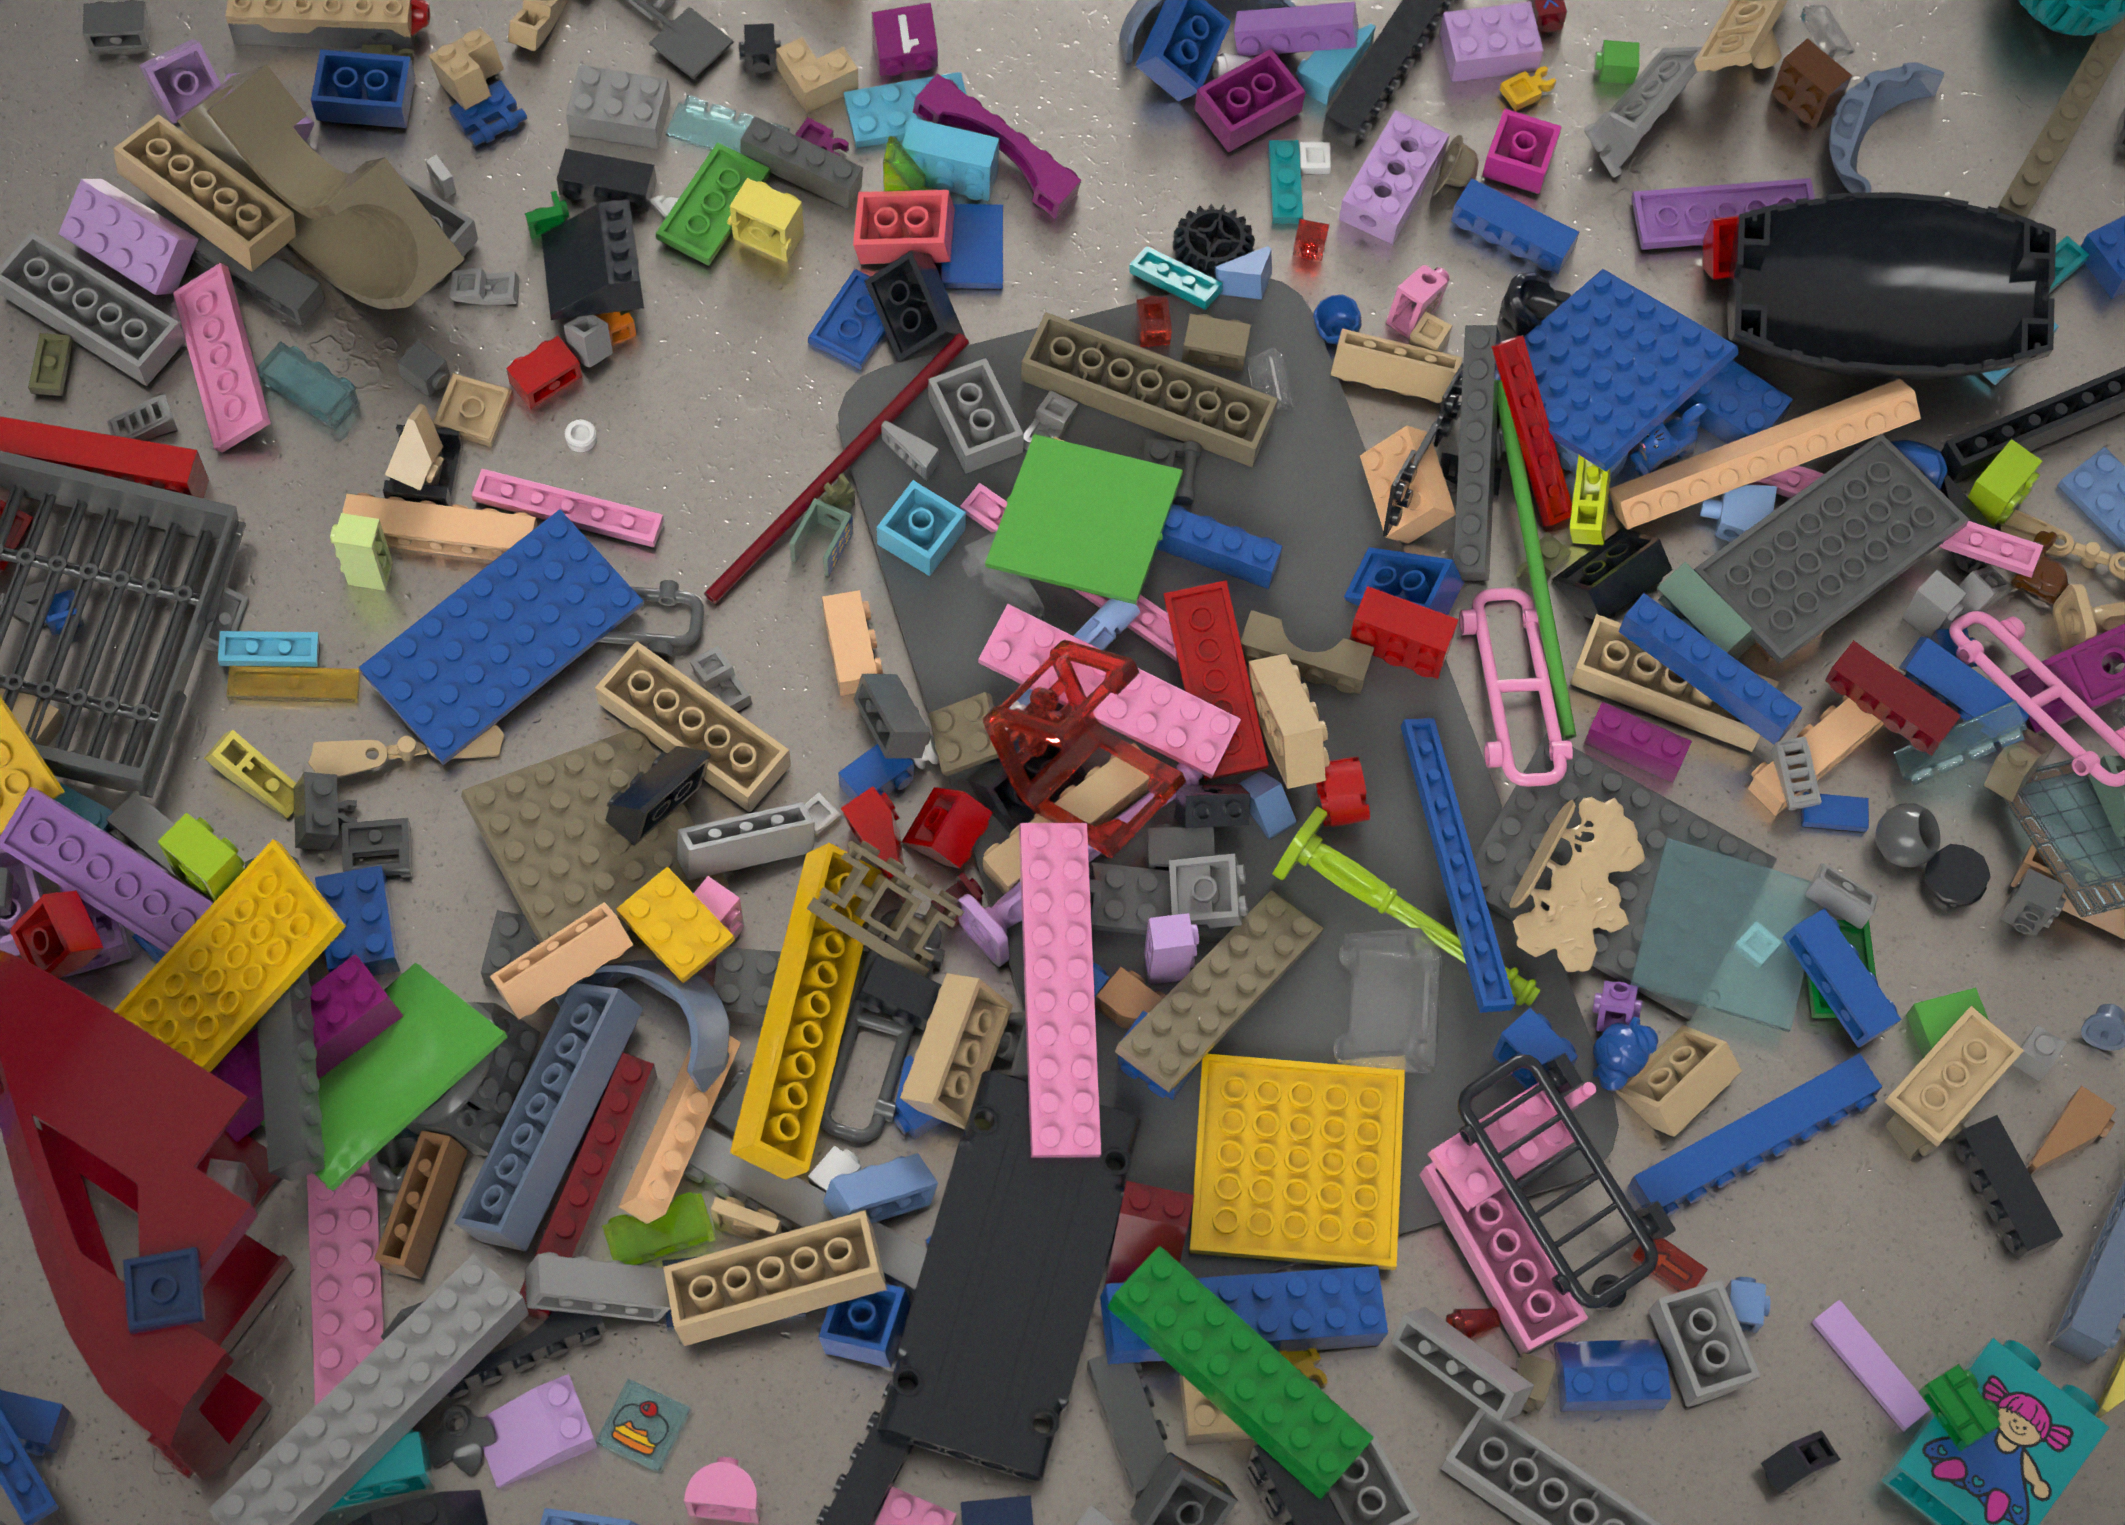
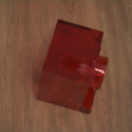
(1153, 321)

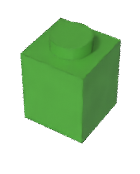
(1618, 61)

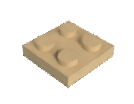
(735, 1219)

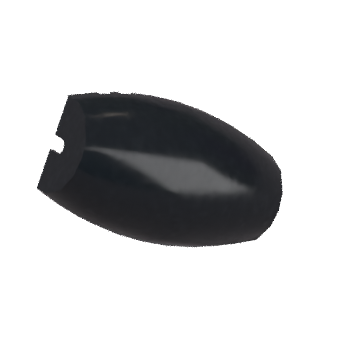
(1892, 285)

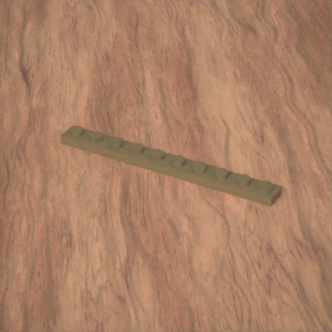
(2063, 122)

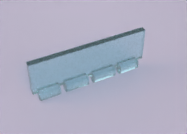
(705, 129)
(1970, 737)

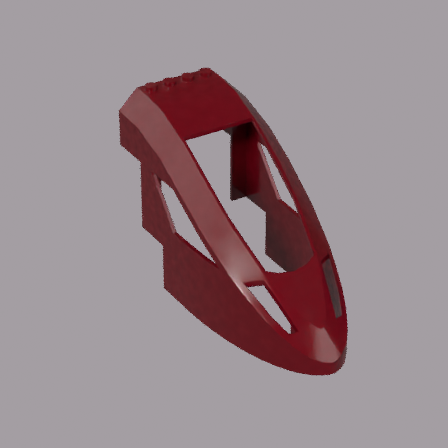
(143, 1132)

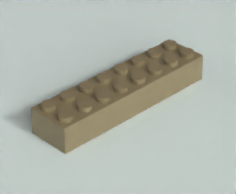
(1148, 389)

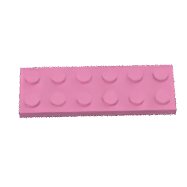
(221, 358)

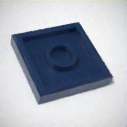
(163, 1290)

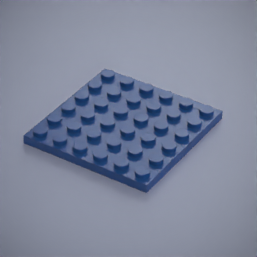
(1618, 366)

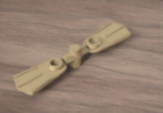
(2028, 527)
(350, 756)

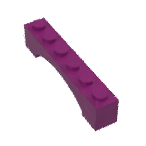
(949, 106)

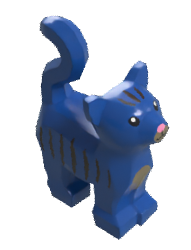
(1668, 440)

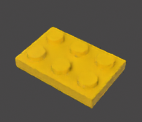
(675, 924)

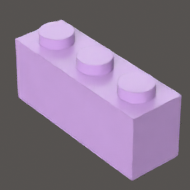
(1170, 948)

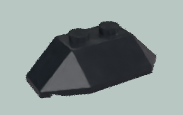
(440, 1508)

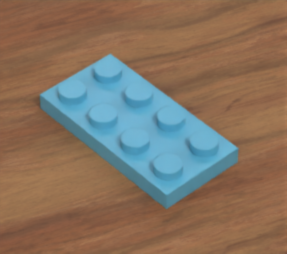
(886, 109)

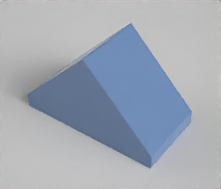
(1247, 274)
(1269, 804)

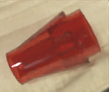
(1474, 1321)

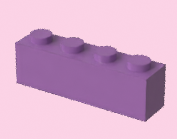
(1296, 29)

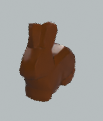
(2049, 575)

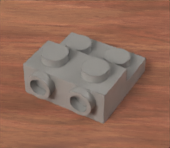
(1208, 890)

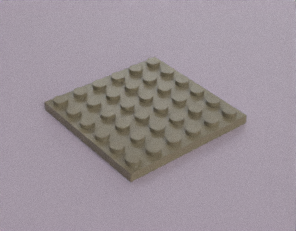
(554, 837)

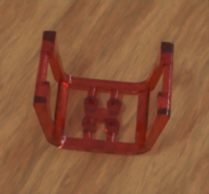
(1078, 736)

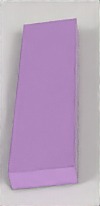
(1871, 1365)

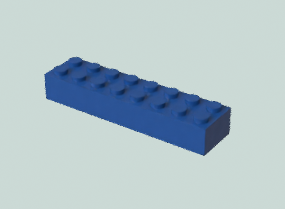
(1284, 1308)

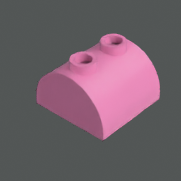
(723, 1493)

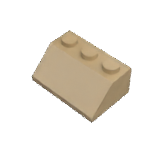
(1680, 1079)

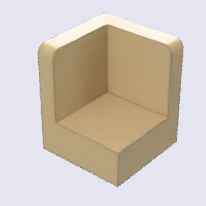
(1431, 333)

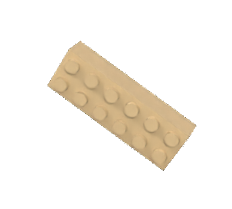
(205, 192)
(1631, 676)
(681, 713)
(774, 1278)

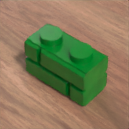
(1960, 1407)

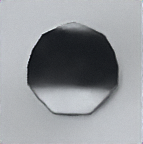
(1957, 875)

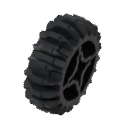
(1199, 232)

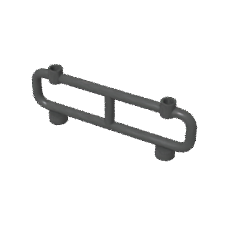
(661, 644)
(884, 1106)

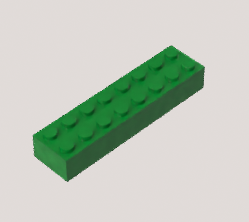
(1240, 1372)

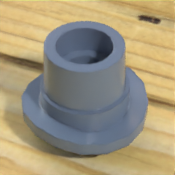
(2105, 1028)

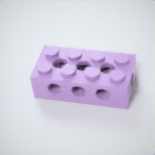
(1393, 177)

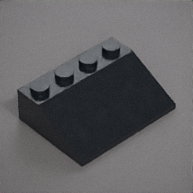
(593, 263)

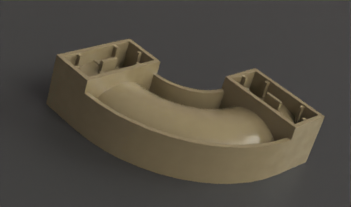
(350, 228)

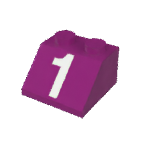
(904, 39)

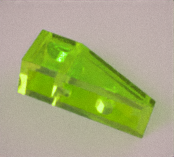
(900, 169)

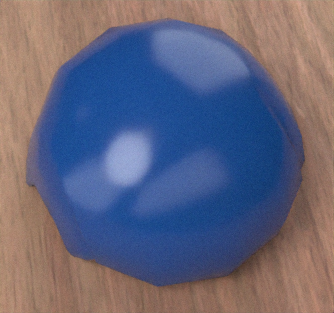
(1335, 314)

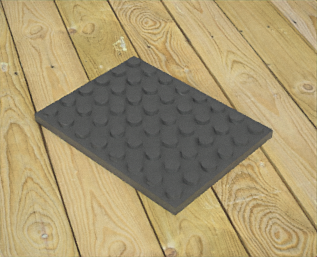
(1531, 811)

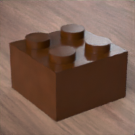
(1811, 83)

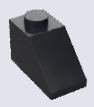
(1799, 1461)

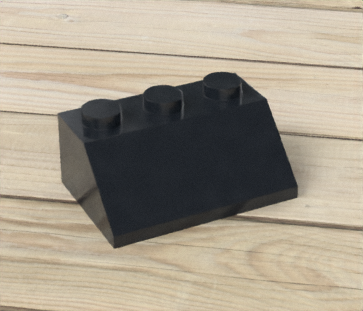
(913, 306)
(1614, 573)
(657, 792)
(1000, 797)

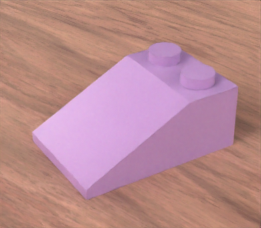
(537, 1431)

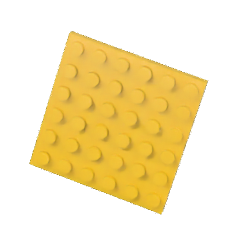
(1298, 1162)

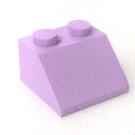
(180, 78)

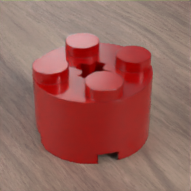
(1343, 793)

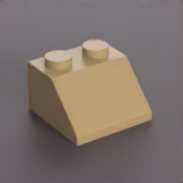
(417, 451)

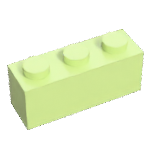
(362, 551)

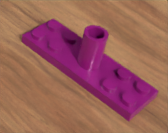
(2085, 671)

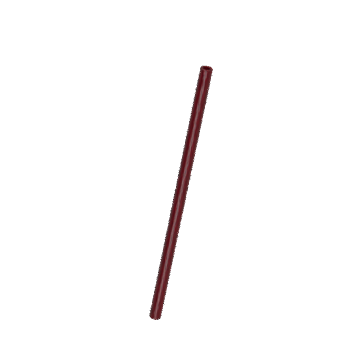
(837, 467)

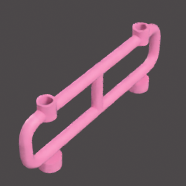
(2009, 633)
(1500, 752)

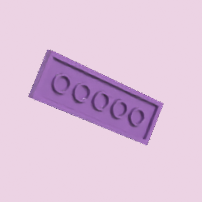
(1683, 214)

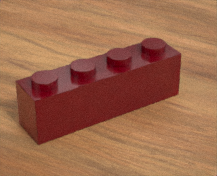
(1892, 698)

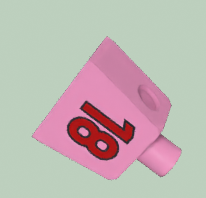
(1422, 287)

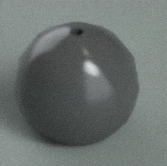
(1908, 835)

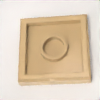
(473, 409)

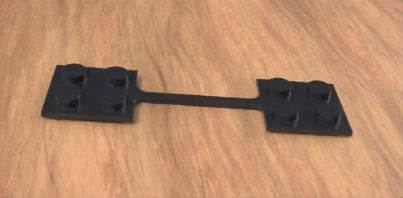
(1400, 493)

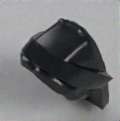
(1530, 302)

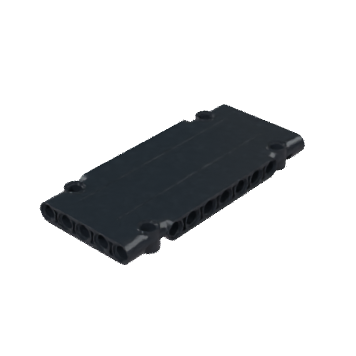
(1006, 1288)

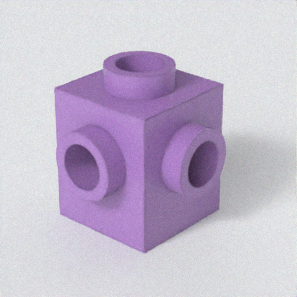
(1616, 1004)

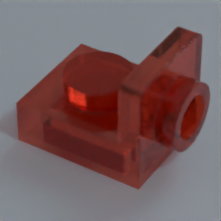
(1310, 240)

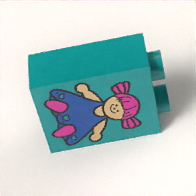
(2016, 1468)

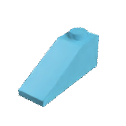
(1328, 69)

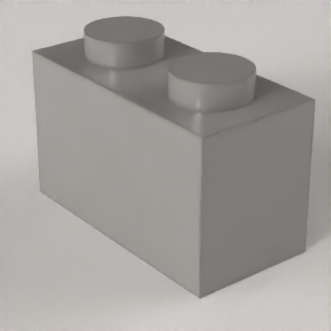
(1935, 605)

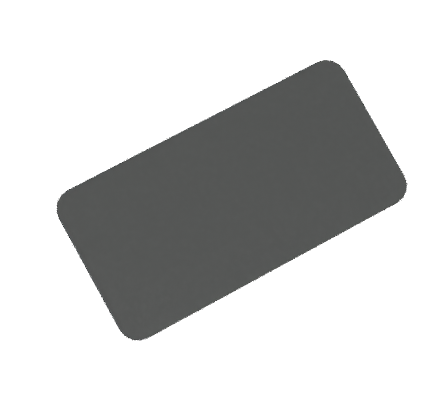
(1318, 506)

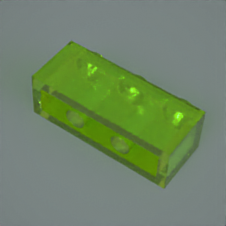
(678, 1230)

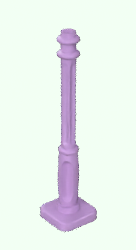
(989, 925)

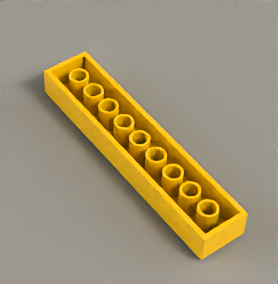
(801, 1025)

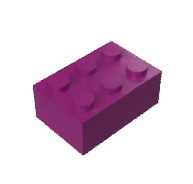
(1249, 100)

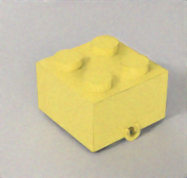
(767, 219)

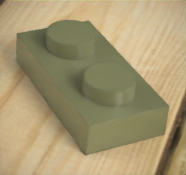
(50, 364)

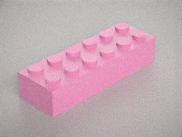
(1507, 1265)

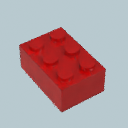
(1404, 632)

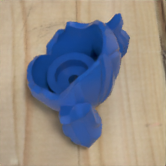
(1623, 1053)

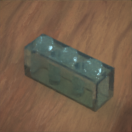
(308, 384)

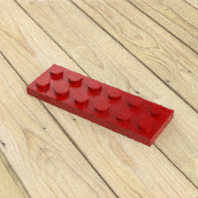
(1216, 669)

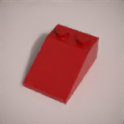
(874, 820)

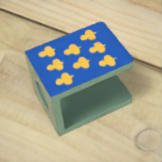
(817, 514)

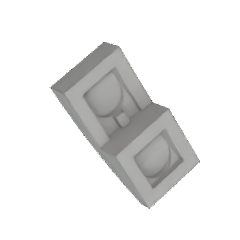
(485, 289)
(1051, 418)
(720, 680)

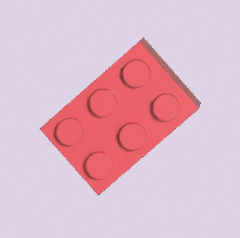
(903, 221)

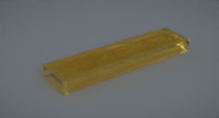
(293, 684)

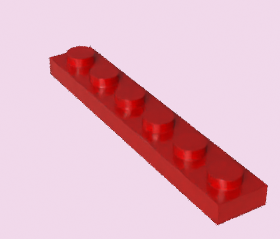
(1532, 430)

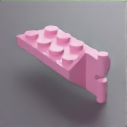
(1468, 1169)

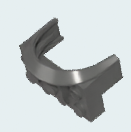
(487, 1086)

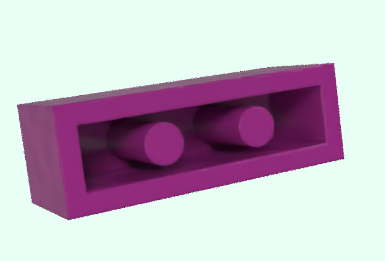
(1637, 742)

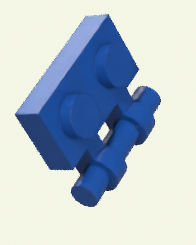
(478, 116)

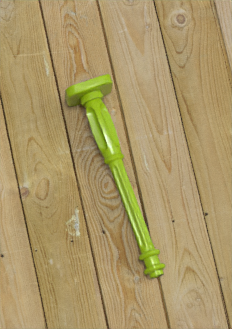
(1365, 886)

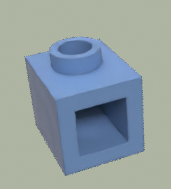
(1749, 1302)

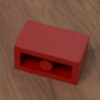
(544, 371)

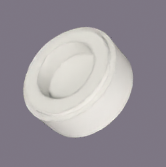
(580, 435)

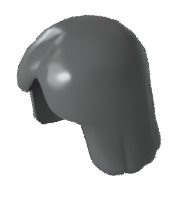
(394, 1154)

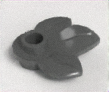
(461, 1444)

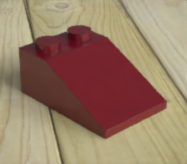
(1146, 1221)

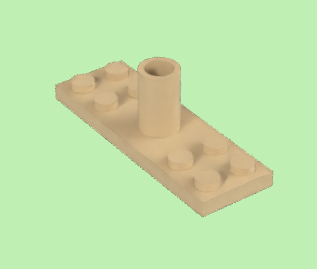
(1743, 36)

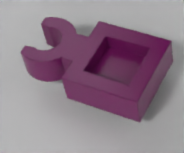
(821, 136)

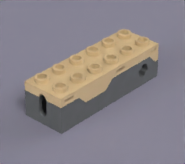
(327, 22)

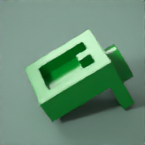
(544, 219)

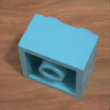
(921, 528)

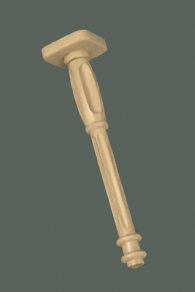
(2079, 621)

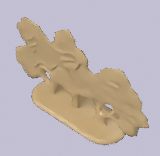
(1580, 889)

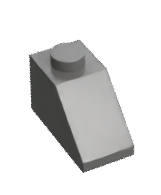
(1983, 590)

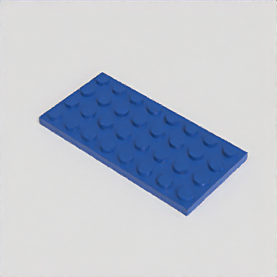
(501, 636)

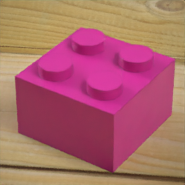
(1521, 151)

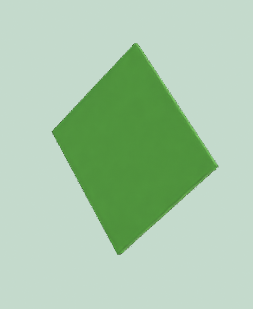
(399, 1071)

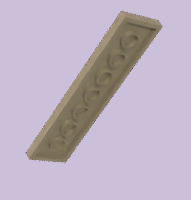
(1219, 991)

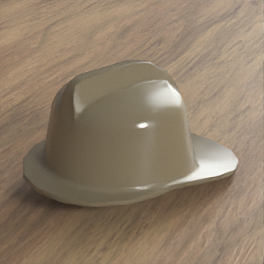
(1457, 166)

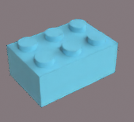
(954, 158)

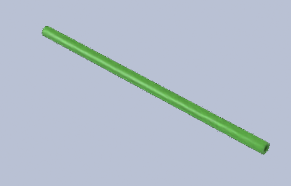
(1536, 569)

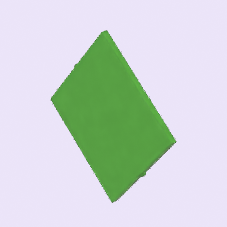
(1084, 519)

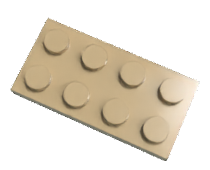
(1954, 1076)

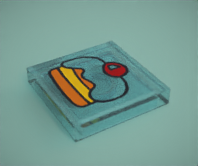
(643, 1425)

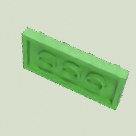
(701, 214)

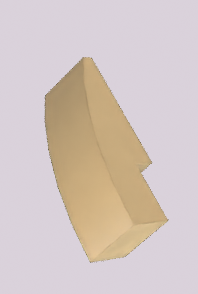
(534, 22)

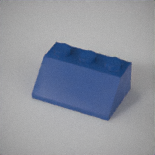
(1611, 1375)

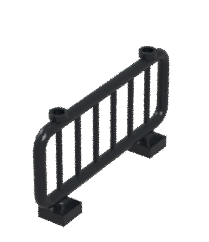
(1645, 1223)

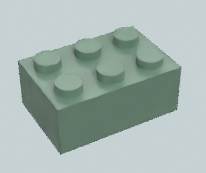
(1705, 611)

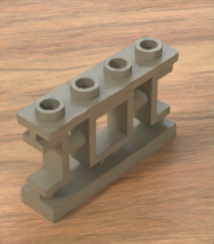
(872, 930)

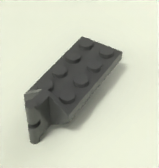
(1128, 896)

